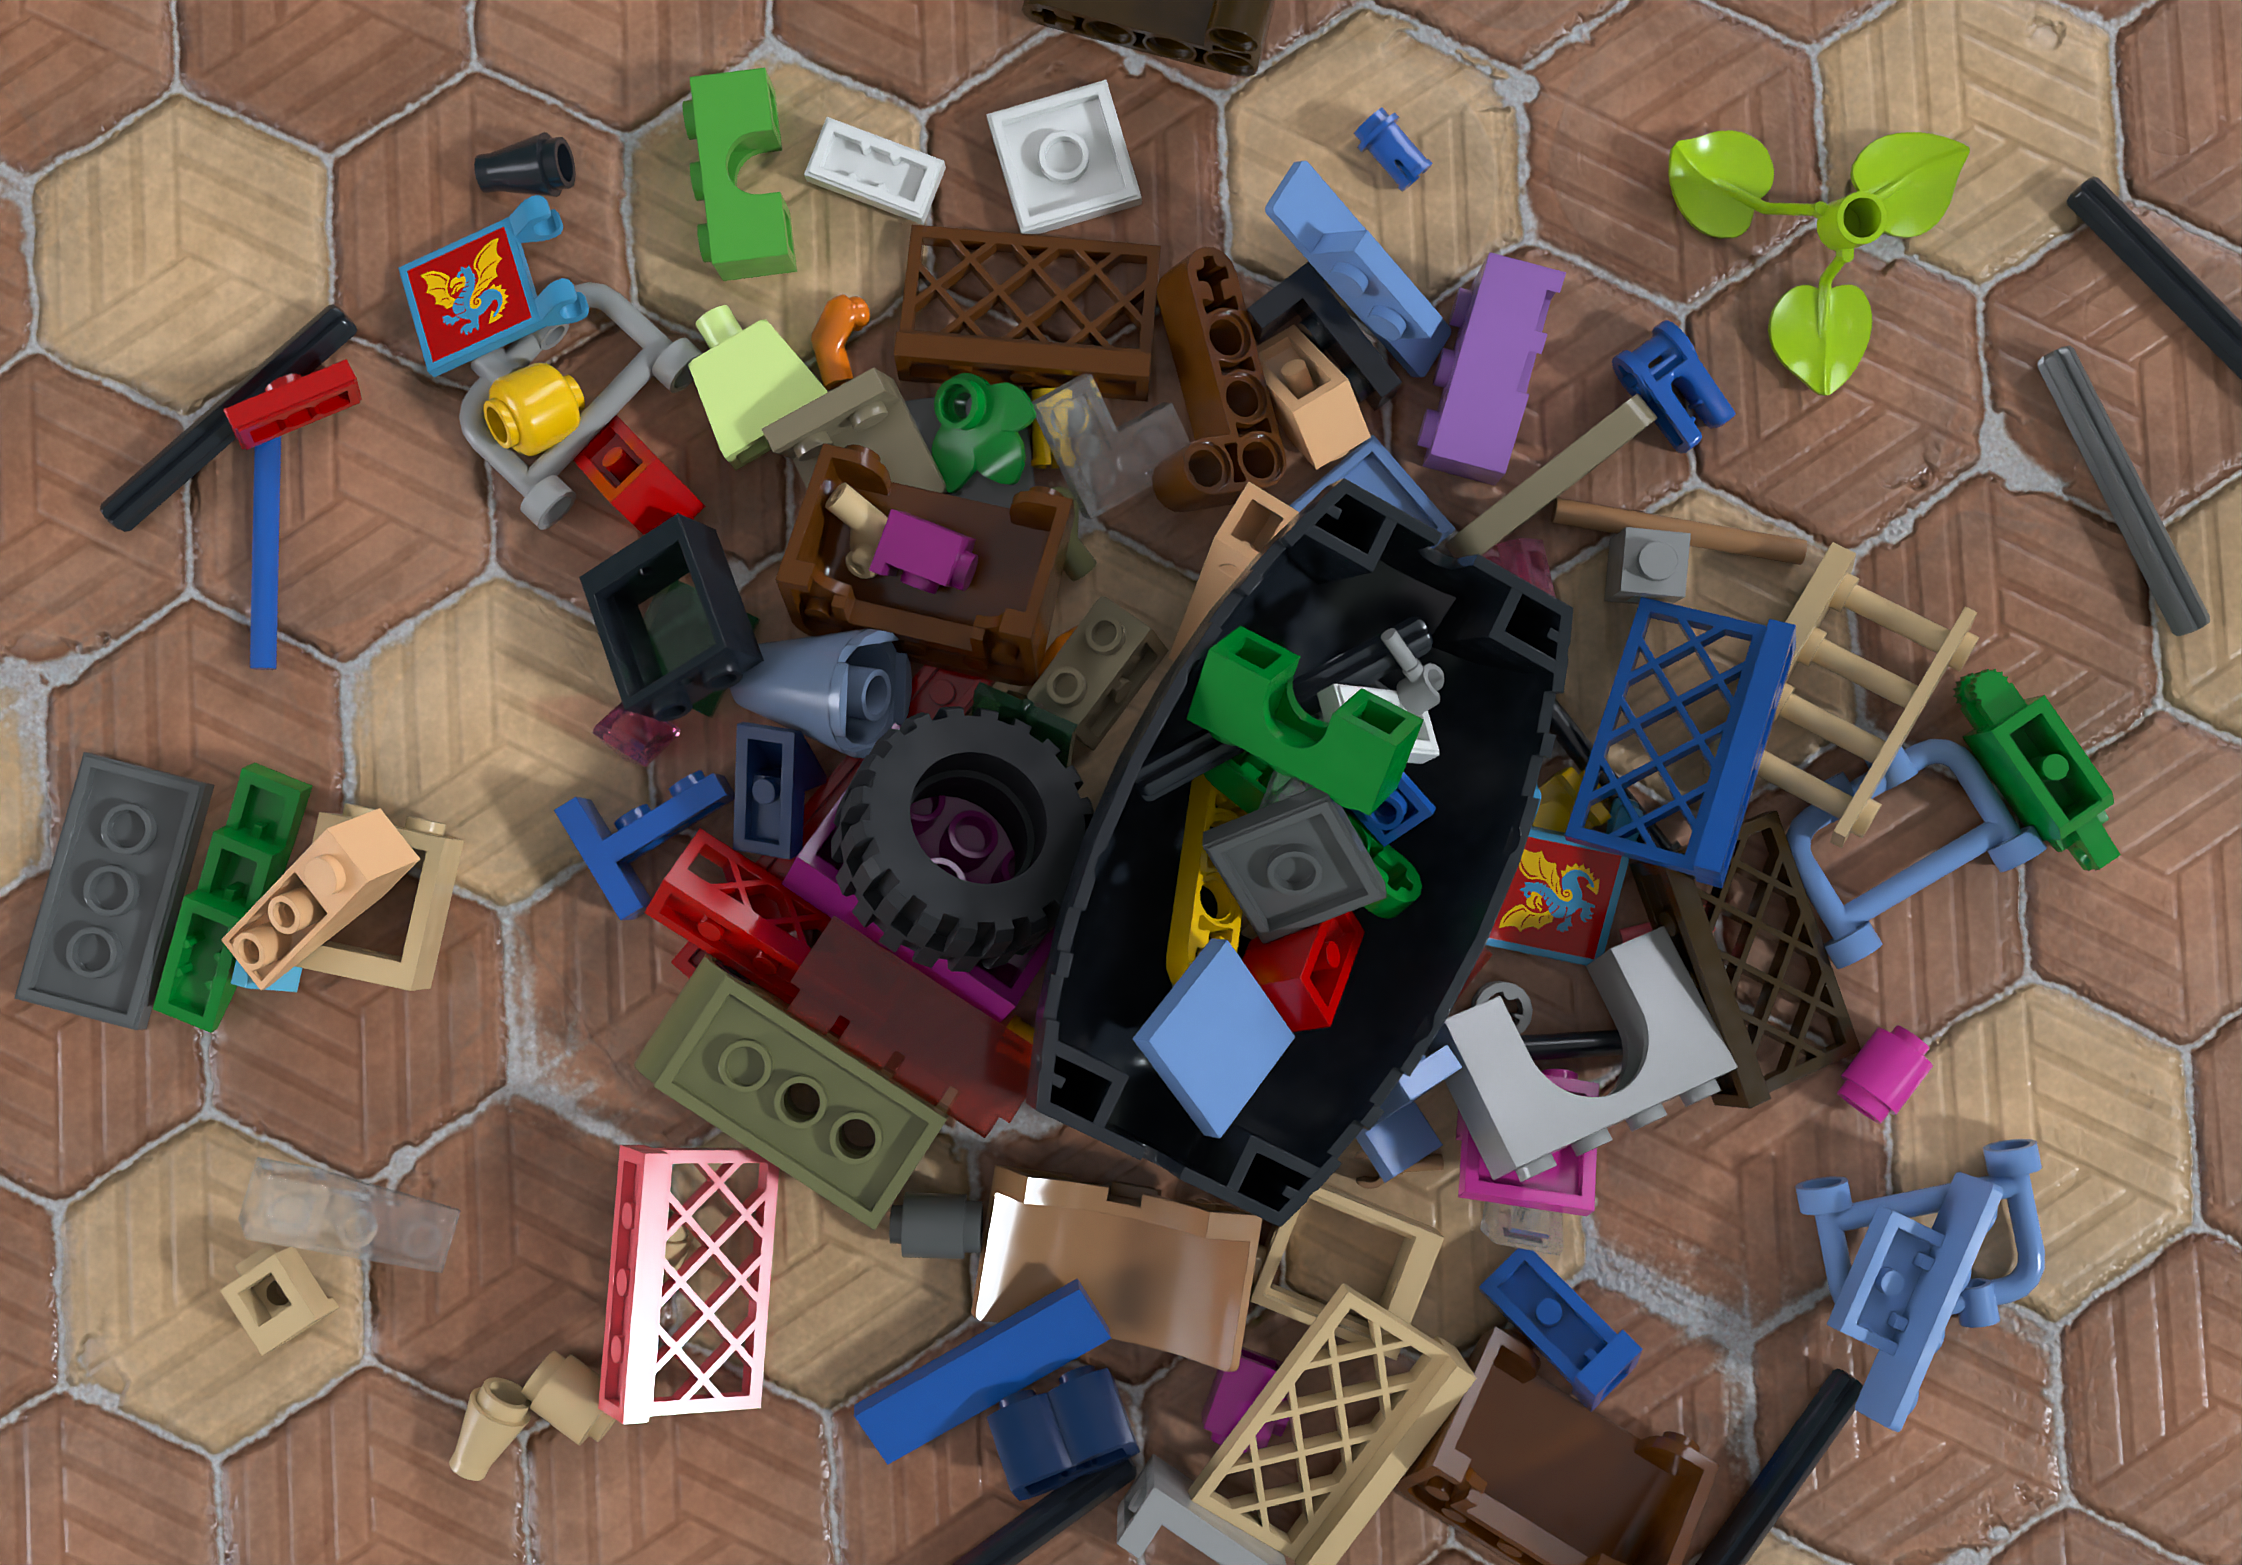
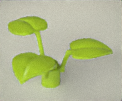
(1901, 191)

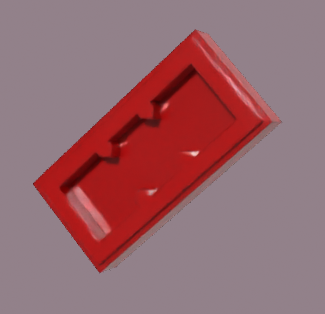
(293, 403)

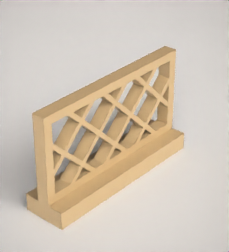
(1379, 1451)

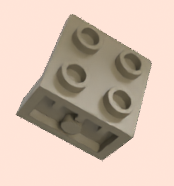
(861, 413)

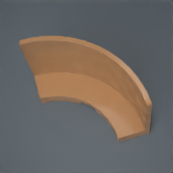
(1151, 1264)

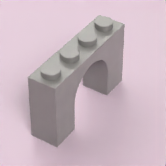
(1667, 1053)

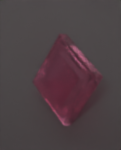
(634, 735)

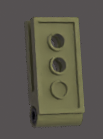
(733, 1062)

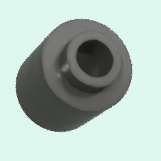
(937, 1225)

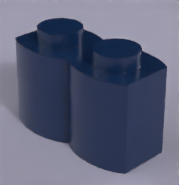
(1062, 1432)

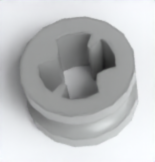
(1509, 992)

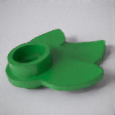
(986, 437)

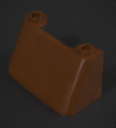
(985, 632)
(1549, 1477)

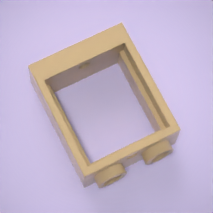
(427, 923)
(1404, 1283)

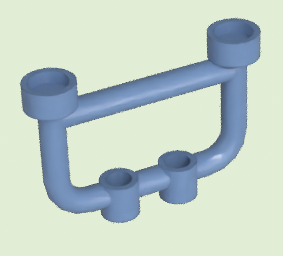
(1998, 836)
(1977, 1306)

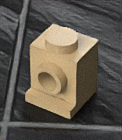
(262, 1312)

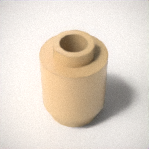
(568, 1397)

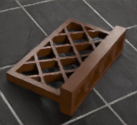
(1010, 359)

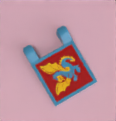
(482, 291)
(1563, 895)

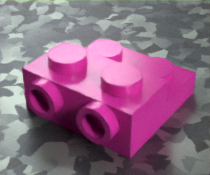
(1561, 1189)

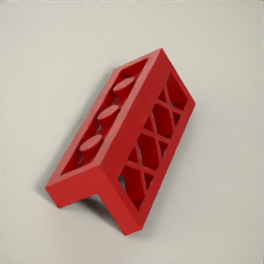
(723, 922)

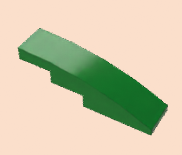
(237, 871)

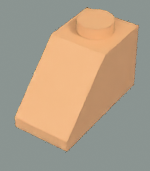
(1311, 398)

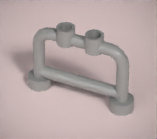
(545, 494)

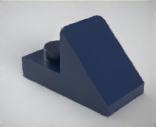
(770, 789)

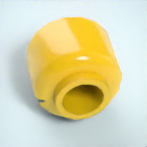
(533, 408)

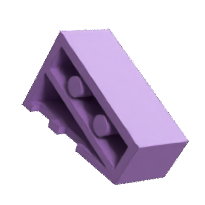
(1488, 368)

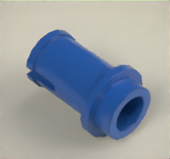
(1392, 148)

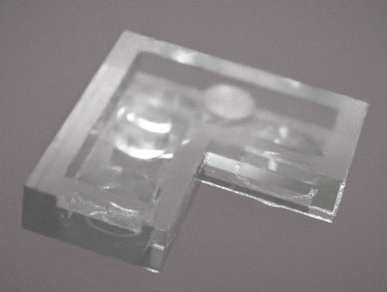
(1095, 457)

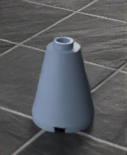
(831, 687)

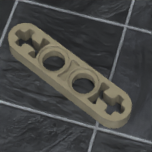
(1553, 479)

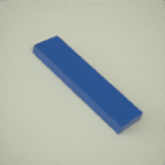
(982, 1371)

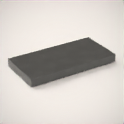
(114, 891)

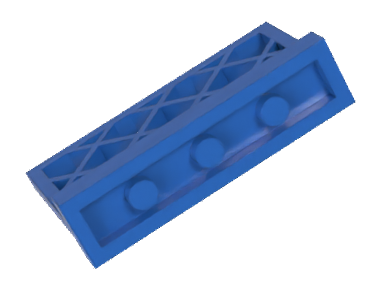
(1737, 756)

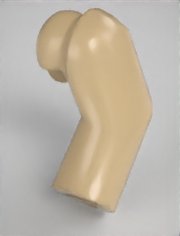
(865, 526)

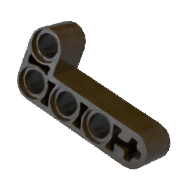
(1202, 33)

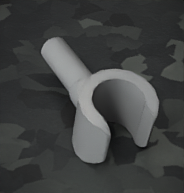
(1420, 686)

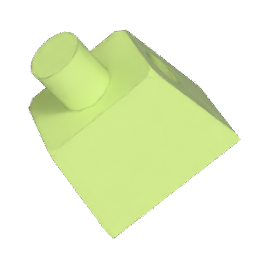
(748, 382)

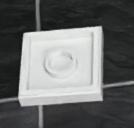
(1064, 159)

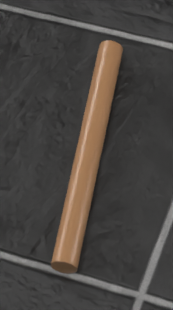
(1702, 534)

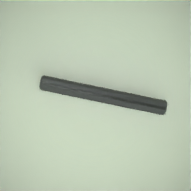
(2123, 491)

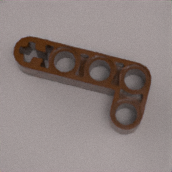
(1215, 369)

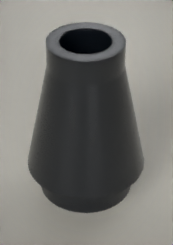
(528, 167)

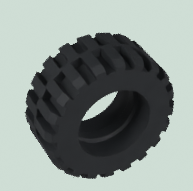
(916, 899)

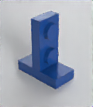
(637, 834)
(1561, 1326)

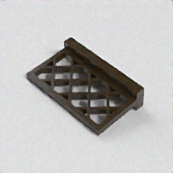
(1678, 905)

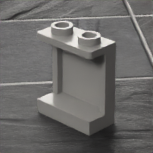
(1162, 1498)

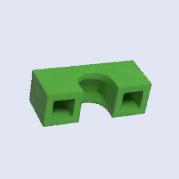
(734, 120)

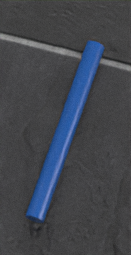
(265, 555)

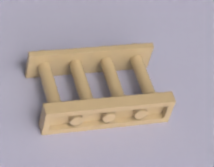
(1838, 589)

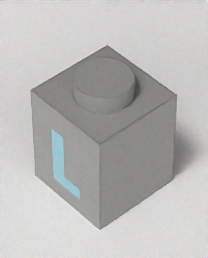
(1647, 566)

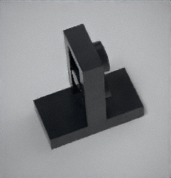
(1329, 329)

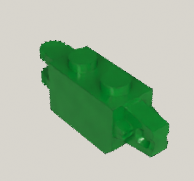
(2038, 766)

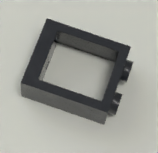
(638, 574)

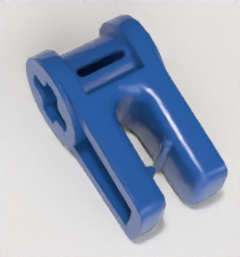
(1685, 371)

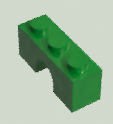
(1251, 704)

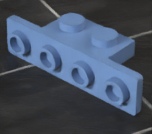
(1358, 268)
(1907, 1290)

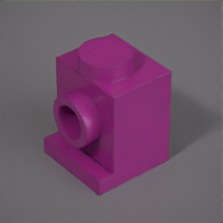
(925, 553)

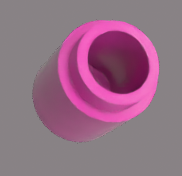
(1885, 1073)

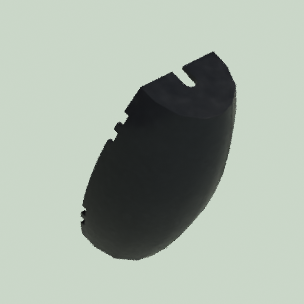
(1317, 590)

